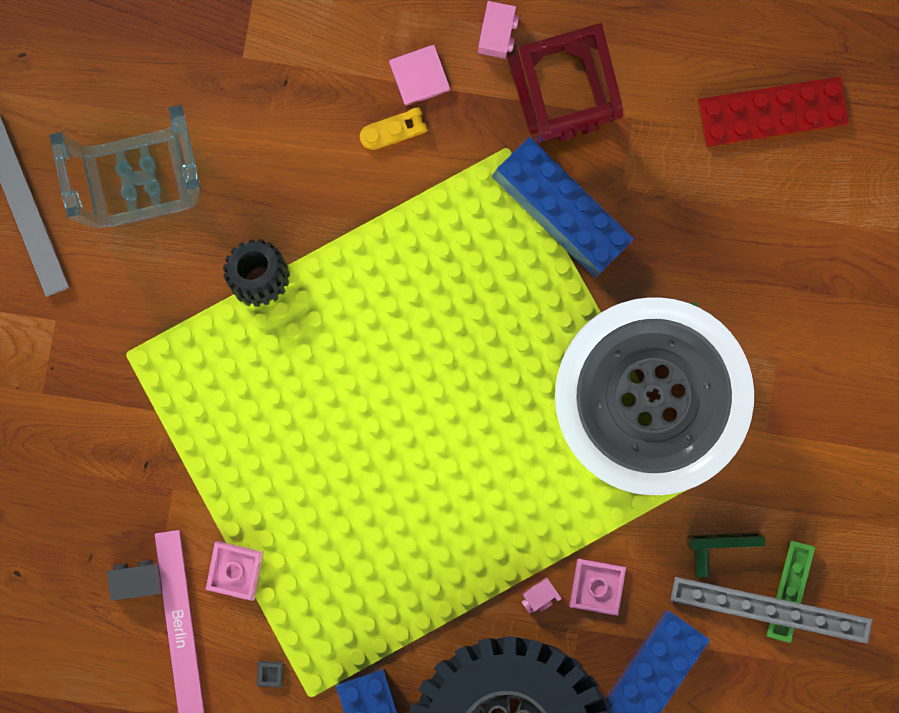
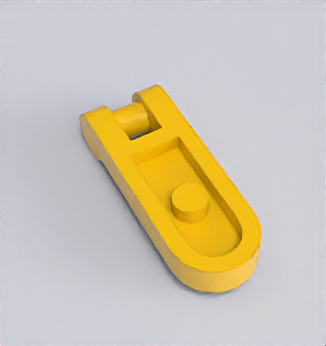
(392, 130)

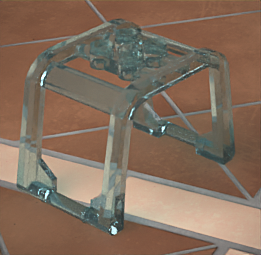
(185, 175)

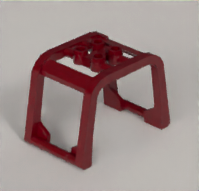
(576, 44)

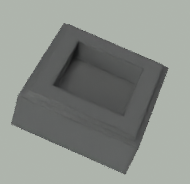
(270, 674)

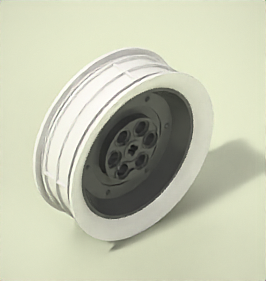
(709, 415)

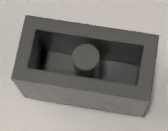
(134, 581)

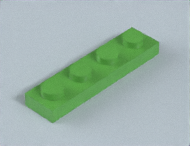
(792, 584)

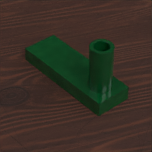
(702, 544)

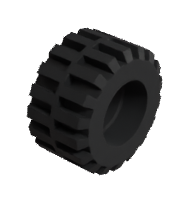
(248, 258)

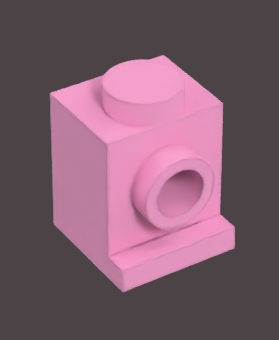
(539, 596)

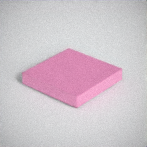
(419, 75)
(234, 570)
(597, 587)

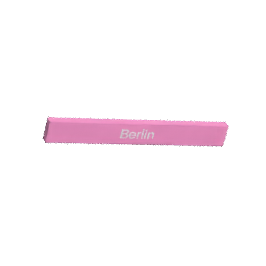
(179, 622)

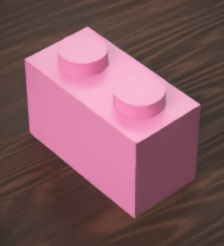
(497, 29)

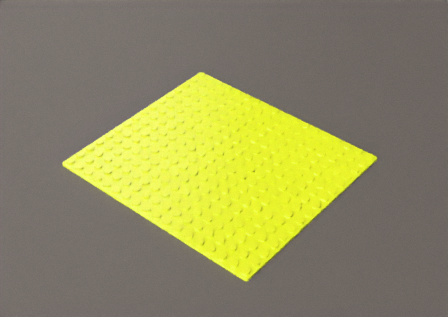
(392, 424)

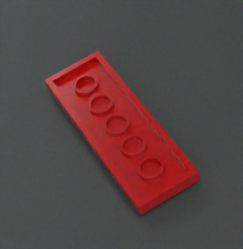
(773, 111)

